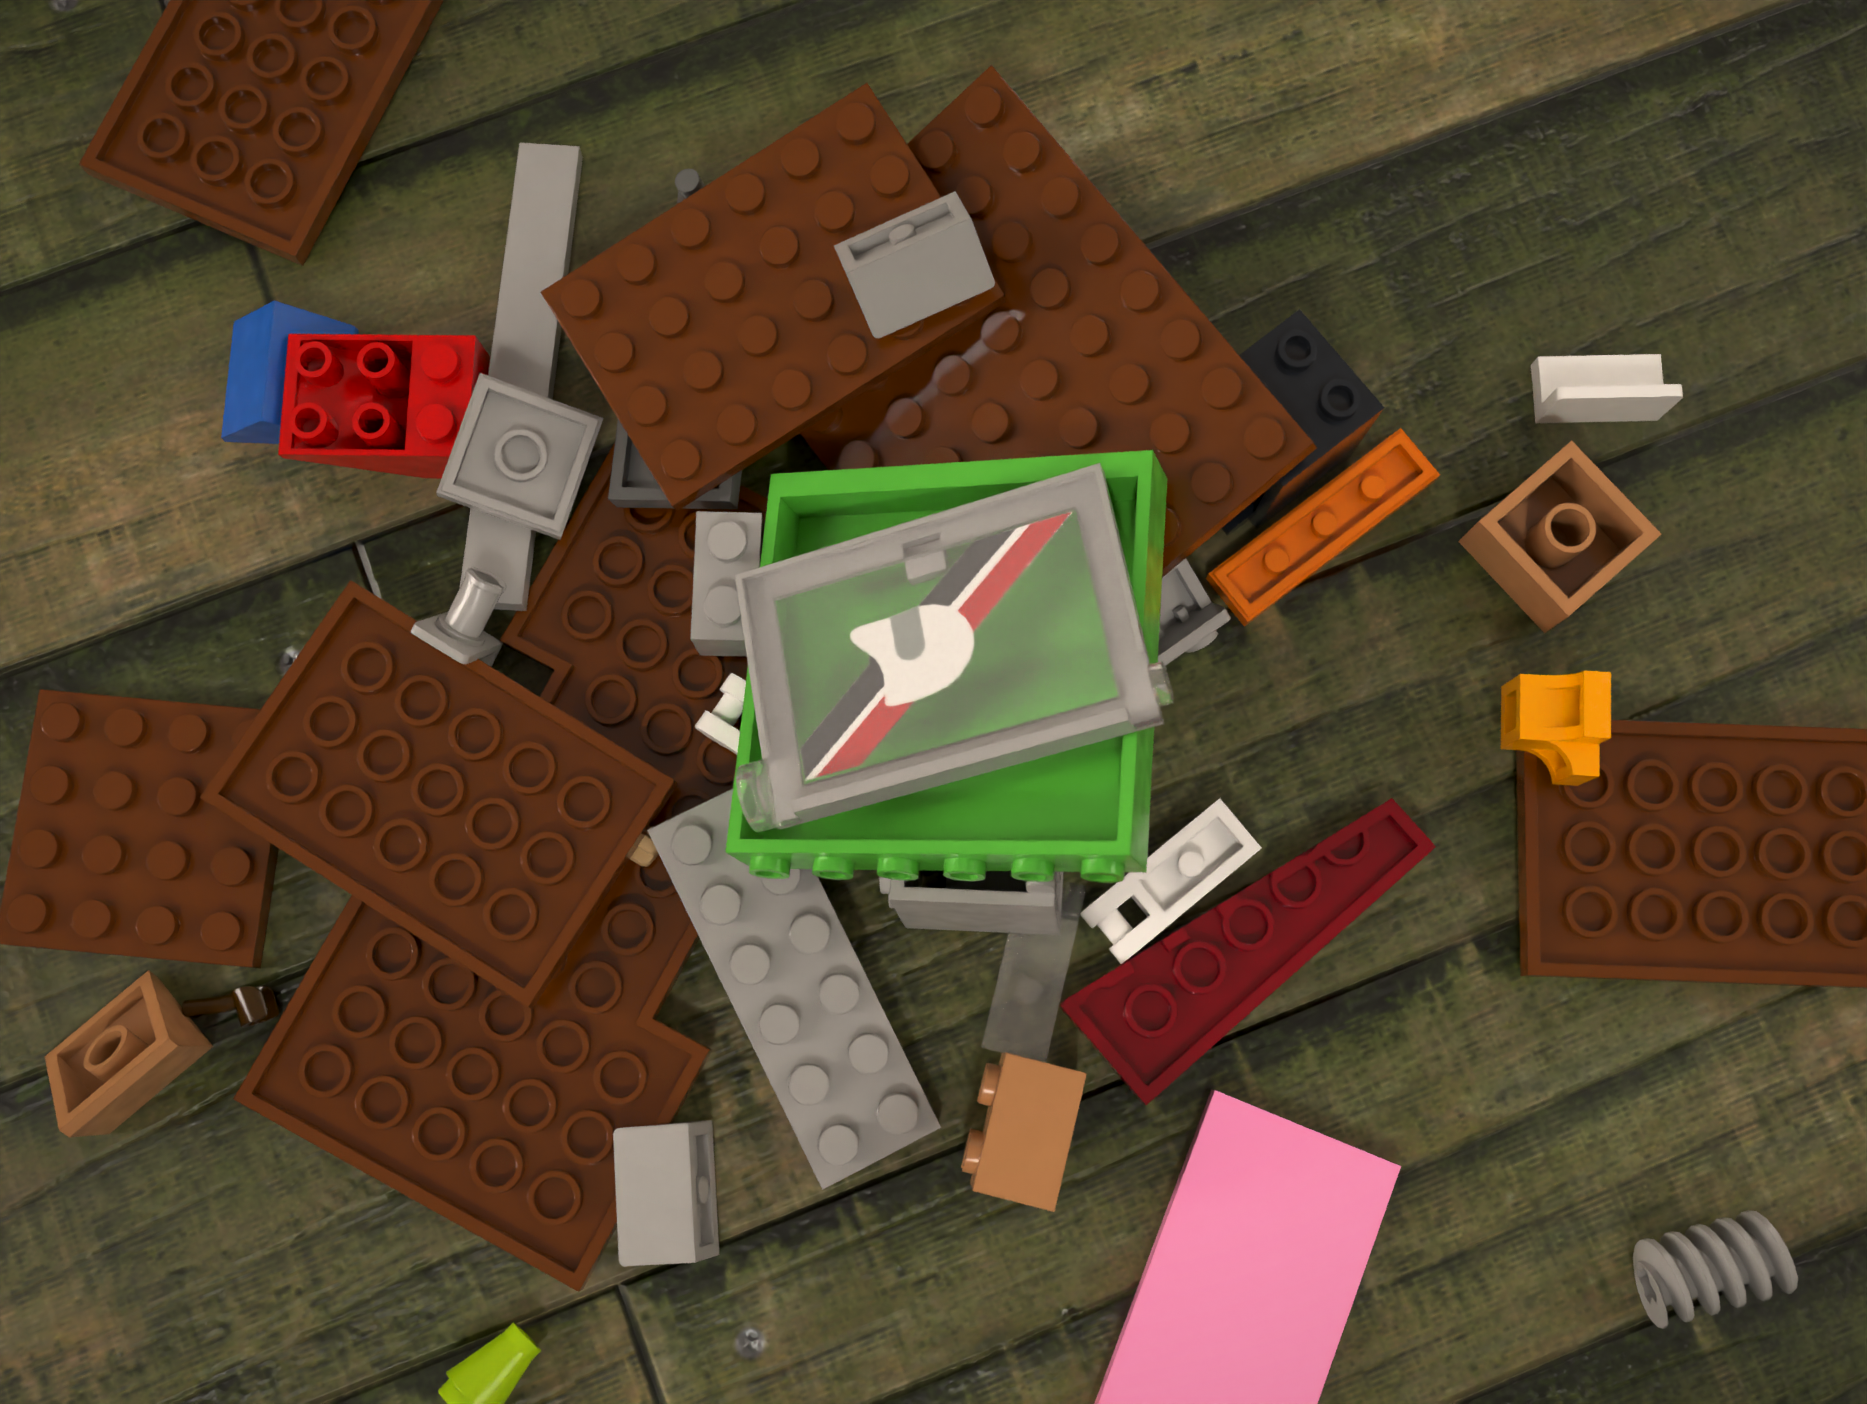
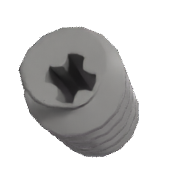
(1711, 1262)

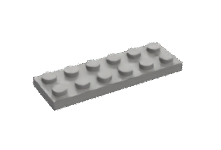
(798, 998)

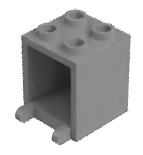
(982, 906)

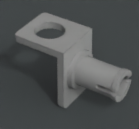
(461, 629)

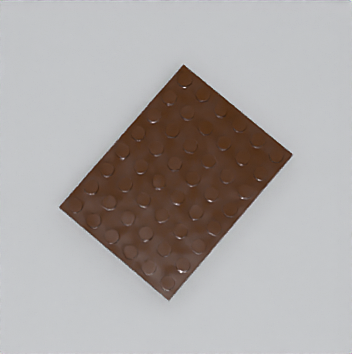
(1082, 354)

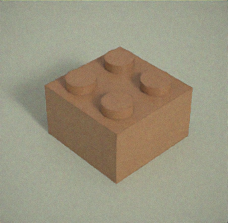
(1559, 537)
(1024, 1131)

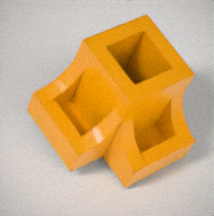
(1559, 721)

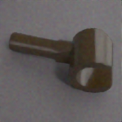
(251, 1003)

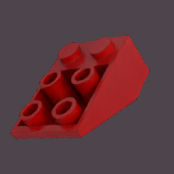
(378, 399)

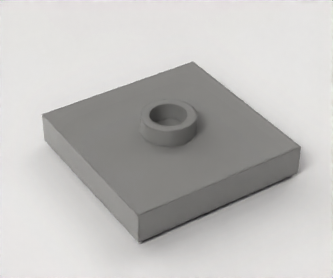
(519, 456)

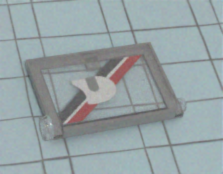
(943, 651)

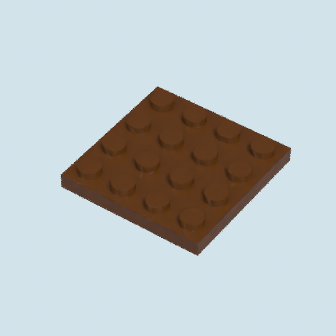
(122, 847)

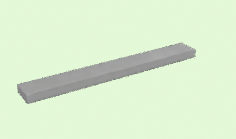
(527, 333)

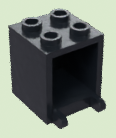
(1319, 396)

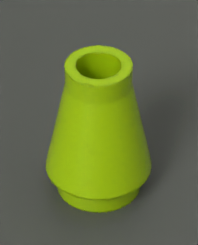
(492, 1370)

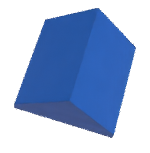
(259, 367)

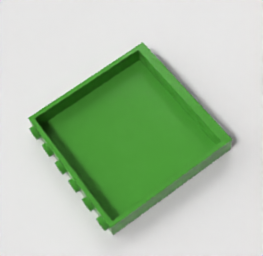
(1033, 818)

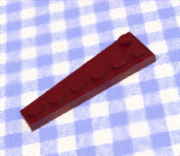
(1205, 978)

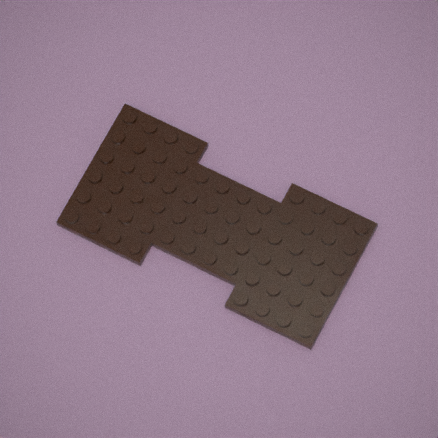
(451, 1081)

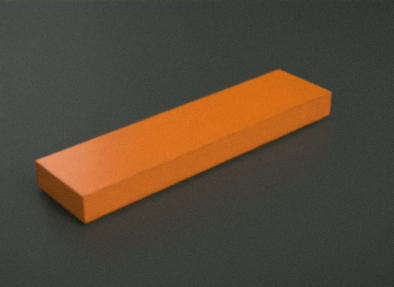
(1322, 527)

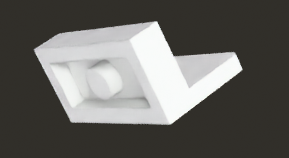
(1601, 388)

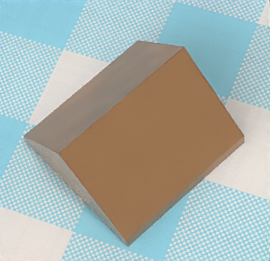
(121, 1058)

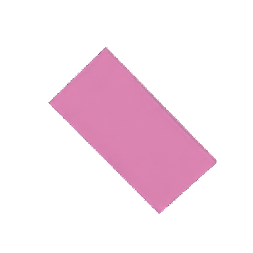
(1250, 1265)

